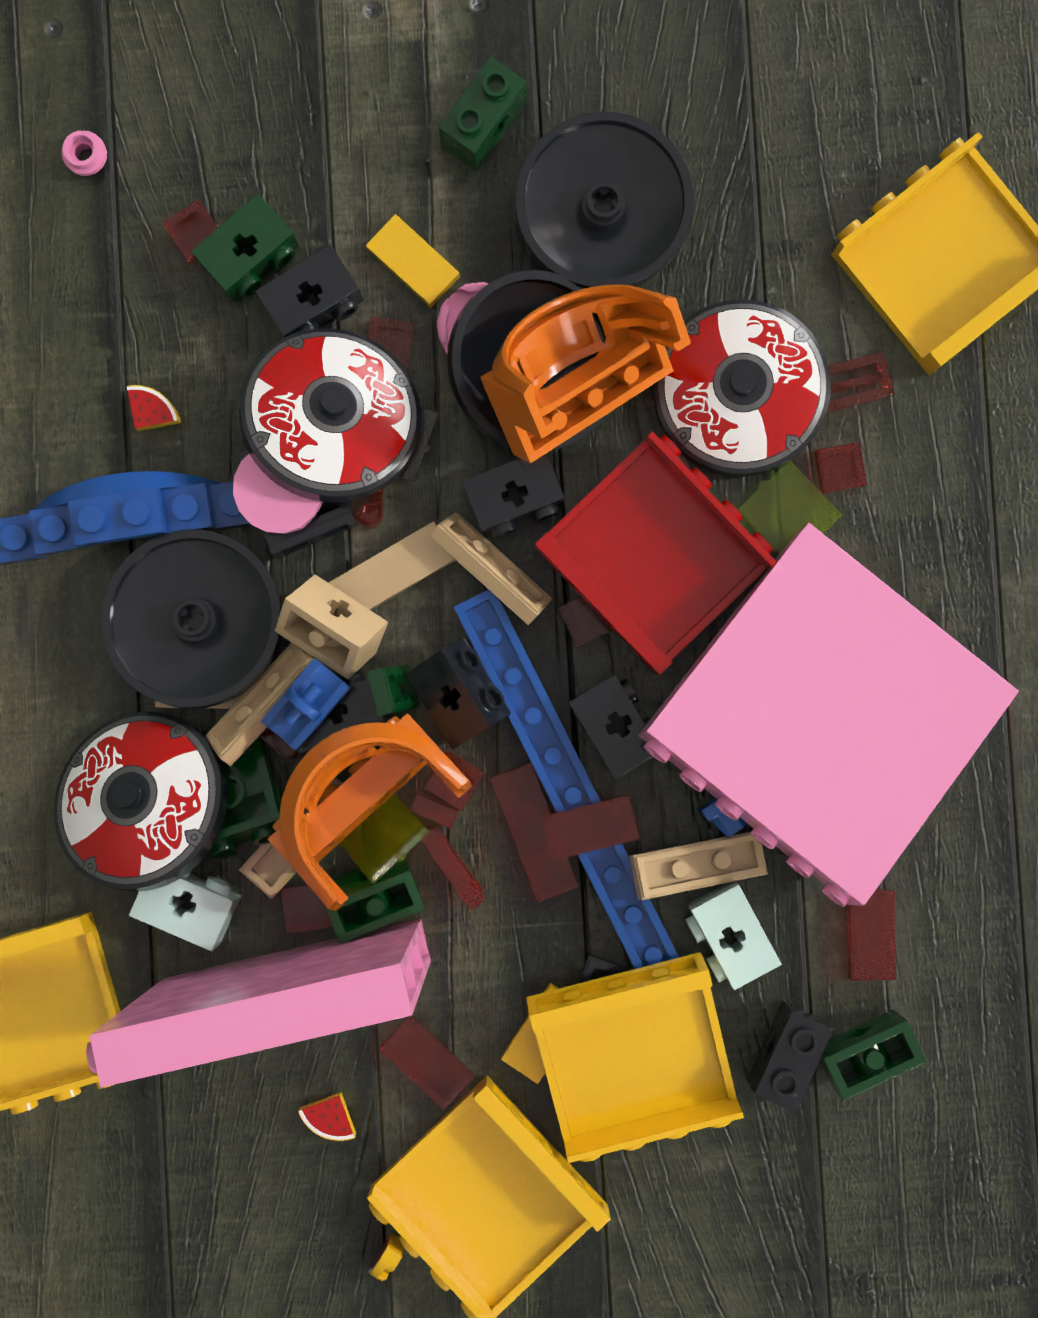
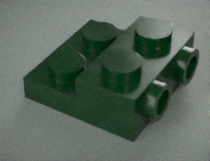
(251, 804)

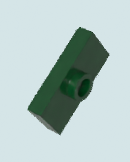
(392, 690)

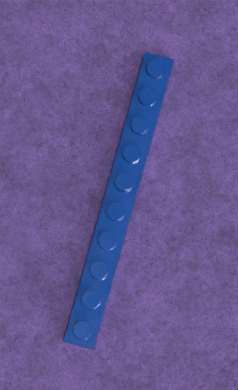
(561, 773)

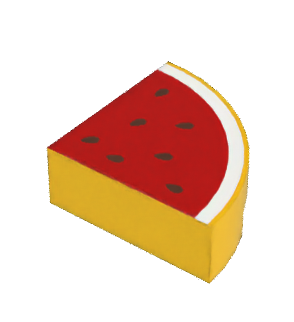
(151, 408)
(329, 1118)
(387, 1258)

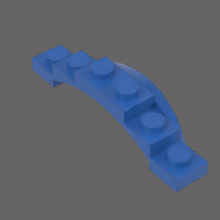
(118, 510)

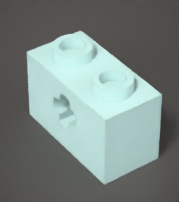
(200, 925)
(750, 954)

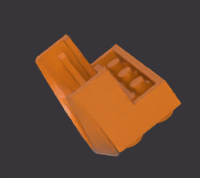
(562, 332)
(340, 810)

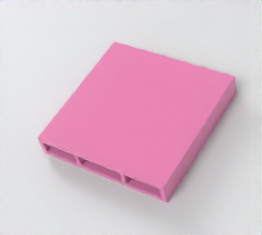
(828, 717)
(263, 1003)

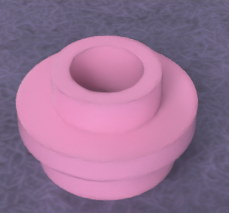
(80, 141)

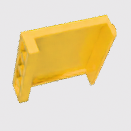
(944, 255)
(50, 1002)
(634, 1057)
(486, 1201)

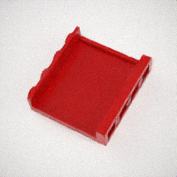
(656, 552)

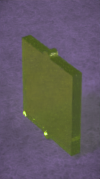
(787, 505)
(384, 838)

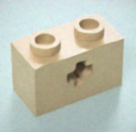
(330, 626)

